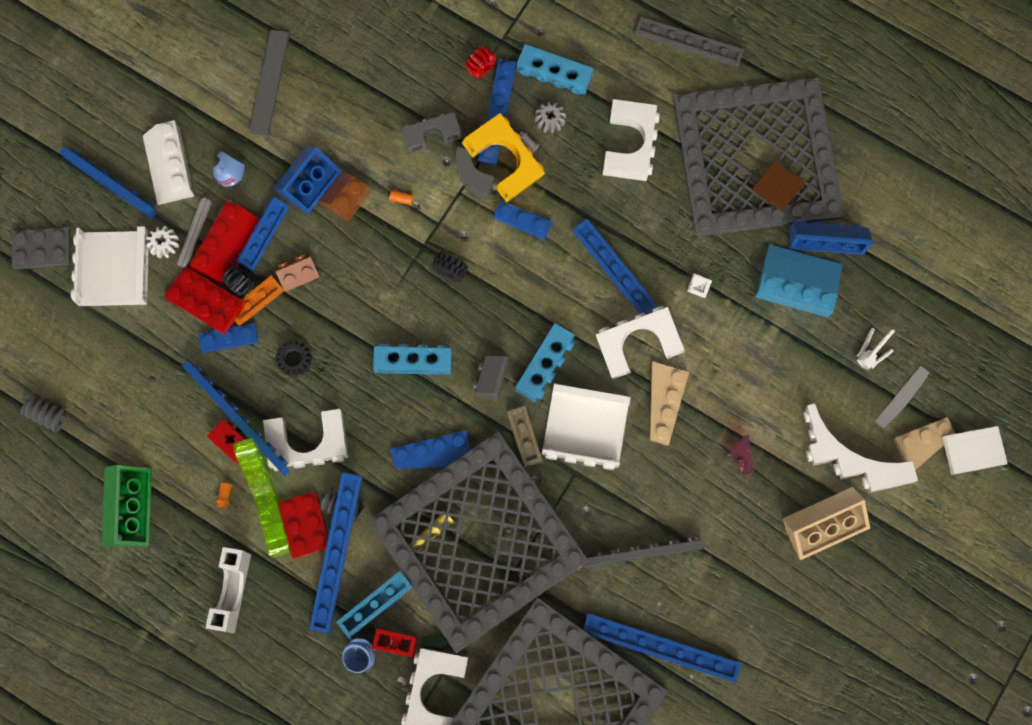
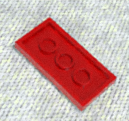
(204, 300)

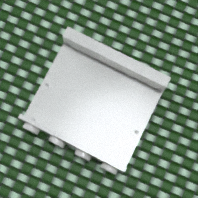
(110, 268)
(585, 426)

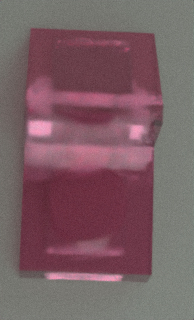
(743, 451)

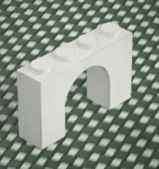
(637, 164)
(658, 322)
(331, 448)
(235, 568)
(430, 664)

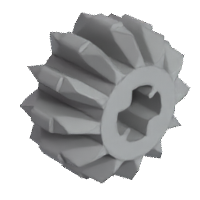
(556, 121)

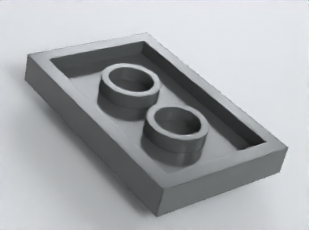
(41, 248)

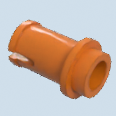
(401, 197)
(224, 495)

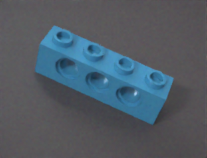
(549, 61)
(559, 336)
(421, 366)

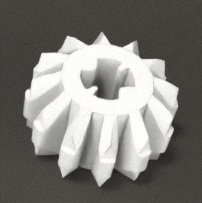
(159, 237)

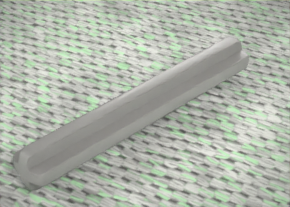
(194, 232)

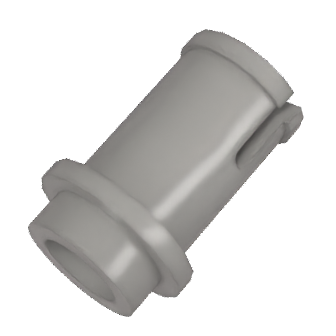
(528, 142)

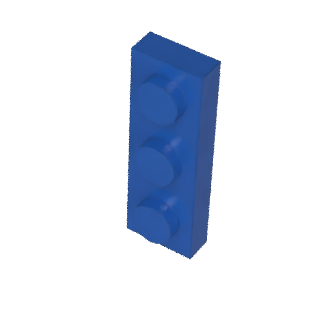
(522, 220)
(234, 337)

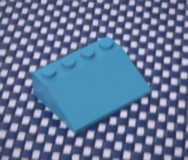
(799, 281)

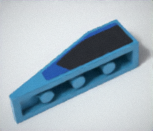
(373, 606)

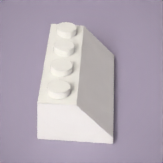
(168, 163)

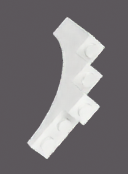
(849, 464)

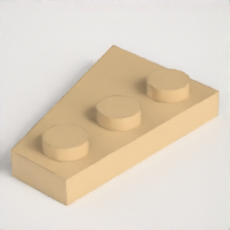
(923, 442)

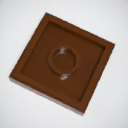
(778, 186)

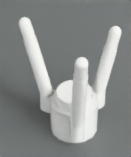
(867, 359)

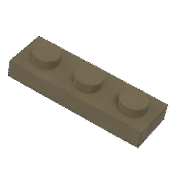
(524, 436)

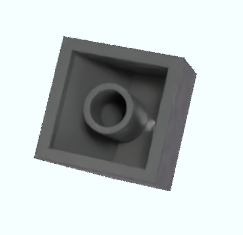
(491, 378)

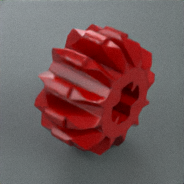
(480, 62)

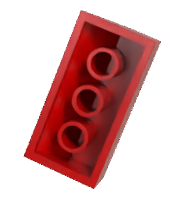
(224, 242)

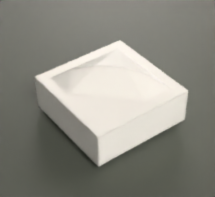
(699, 285)

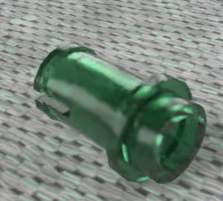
(435, 642)

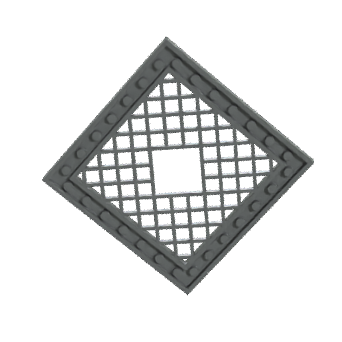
(806, 90)
(540, 616)
(464, 634)

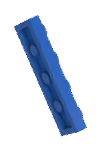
(262, 233)

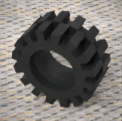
(449, 267)
(304, 363)

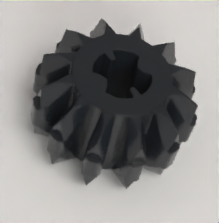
(238, 281)

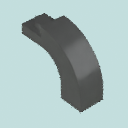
(474, 180)

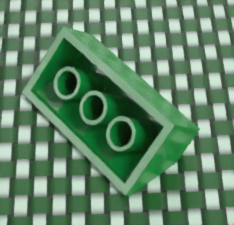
(126, 506)

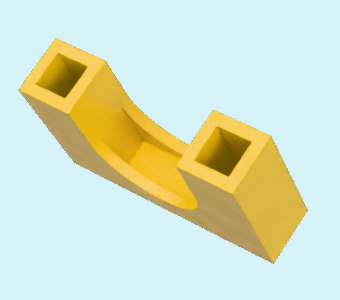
(499, 132)

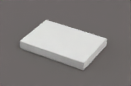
(974, 450)

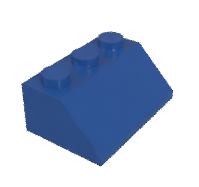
(307, 179)

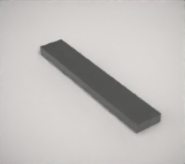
(689, 41)
(269, 83)

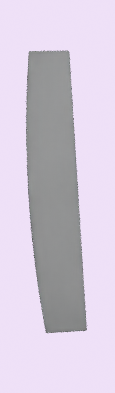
(902, 397)

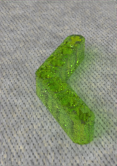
(264, 496)

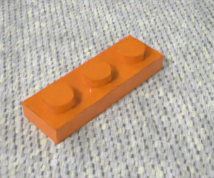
(258, 299)

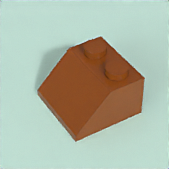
(345, 196)

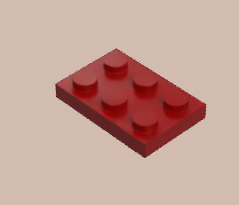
(304, 524)

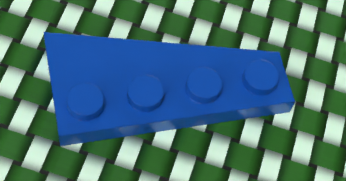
(431, 453)

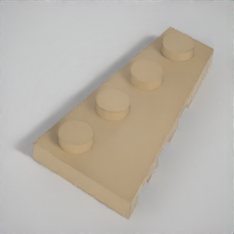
(666, 396)

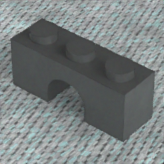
(444, 125)

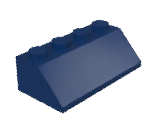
(829, 238)

